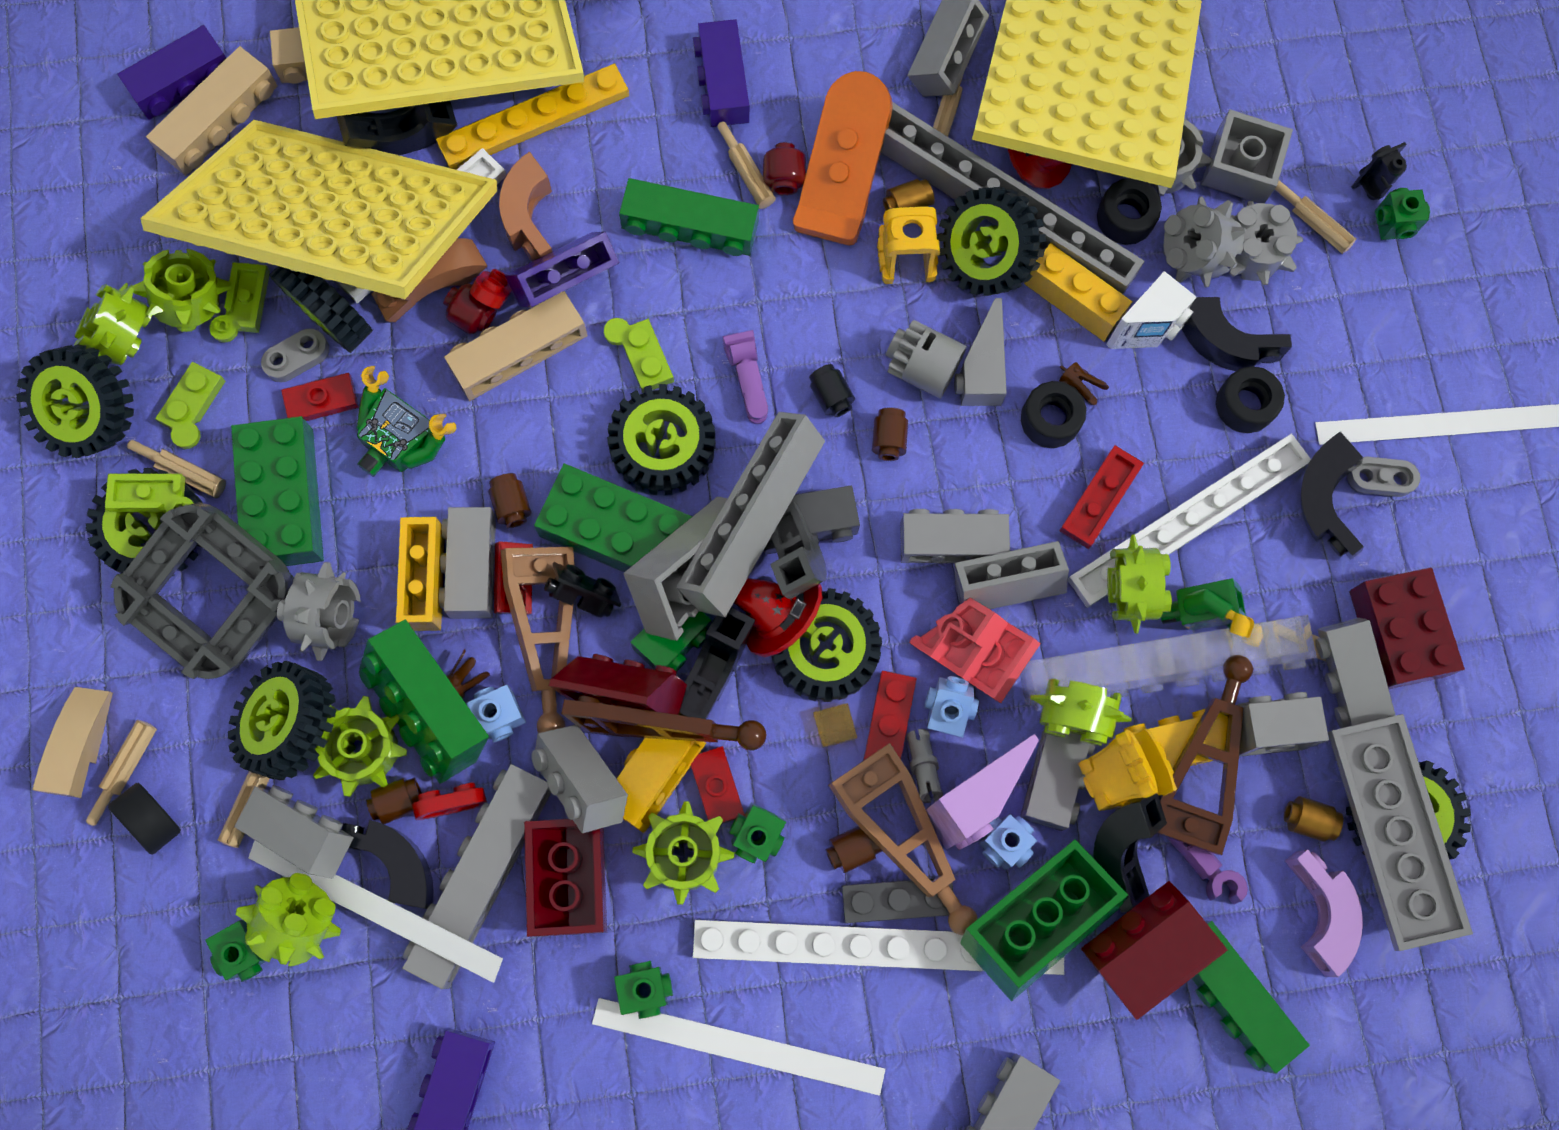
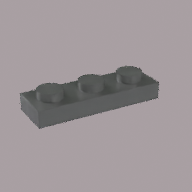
(889, 902)

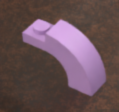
(1339, 914)

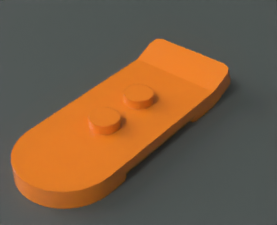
(844, 158)

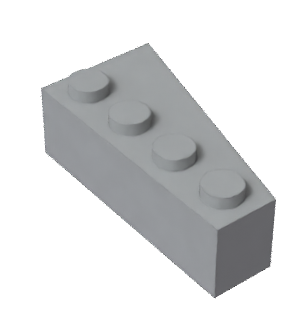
(656, 575)

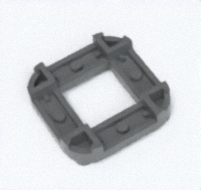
(142, 606)

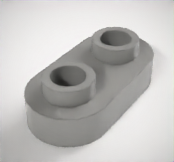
(295, 357)
(1381, 477)

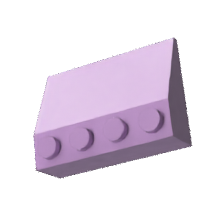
(968, 809)

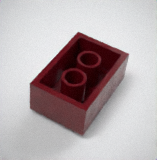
(1409, 627)

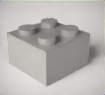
(1247, 157)
(1282, 724)

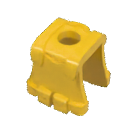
(894, 242)
(1128, 770)

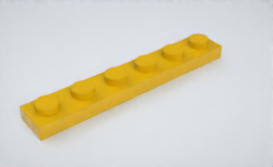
(534, 116)

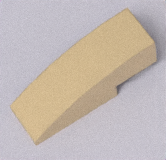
(73, 743)

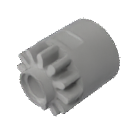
(924, 358)

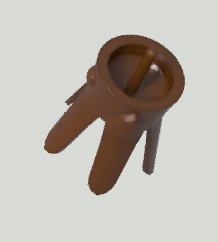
(1074, 377)
(457, 678)

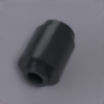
(831, 390)

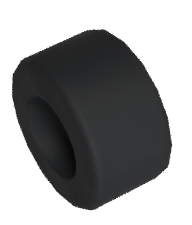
(1133, 193)
(1263, 385)
(1055, 394)
(144, 818)

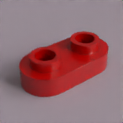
(491, 288)
(433, 804)

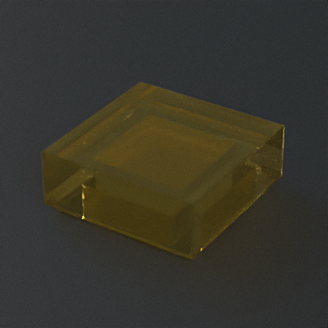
(835, 725)

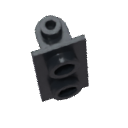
(1382, 171)
(570, 581)

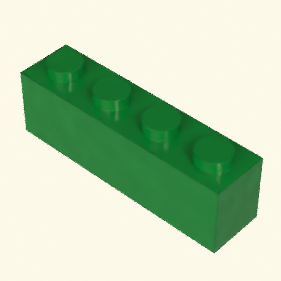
(689, 217)
(1248, 1010)

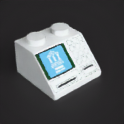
(1155, 316)

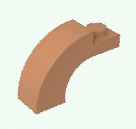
(519, 195)
(455, 268)

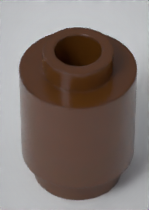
(890, 434)
(509, 500)
(393, 800)
(851, 850)

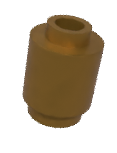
(909, 194)
(1313, 819)

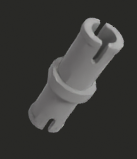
(924, 765)

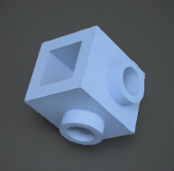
(951, 705)
(507, 715)
(999, 852)

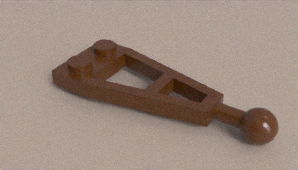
(631, 722)
(1193, 824)

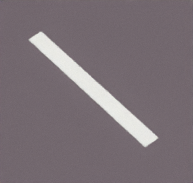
(1440, 424)
(390, 917)
(743, 1047)

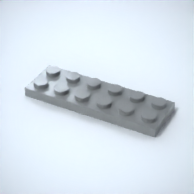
(1399, 833)

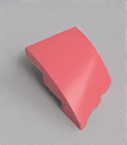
(979, 648)

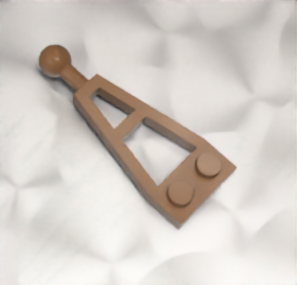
(535, 567)
(869, 781)

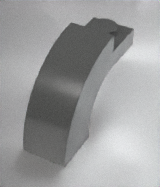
(799, 555)

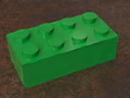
(279, 488)
(604, 519)
(427, 704)
(1043, 919)

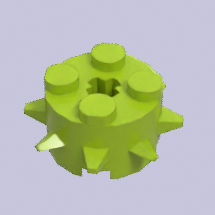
(181, 288)
(113, 323)
(1138, 584)
(1080, 711)
(377, 751)
(700, 838)
(289, 920)

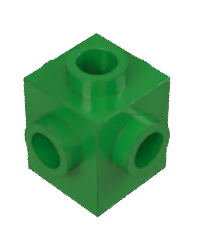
(1402, 214)
(757, 819)
(232, 955)
(628, 990)

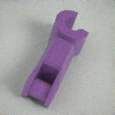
(742, 352)
(1208, 867)

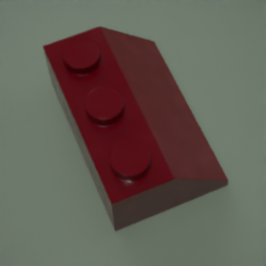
(621, 684)
(564, 879)
(1153, 949)

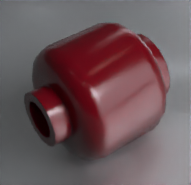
(784, 169)
(466, 311)

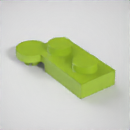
(243, 302)
(641, 350)
(189, 404)
(145, 492)

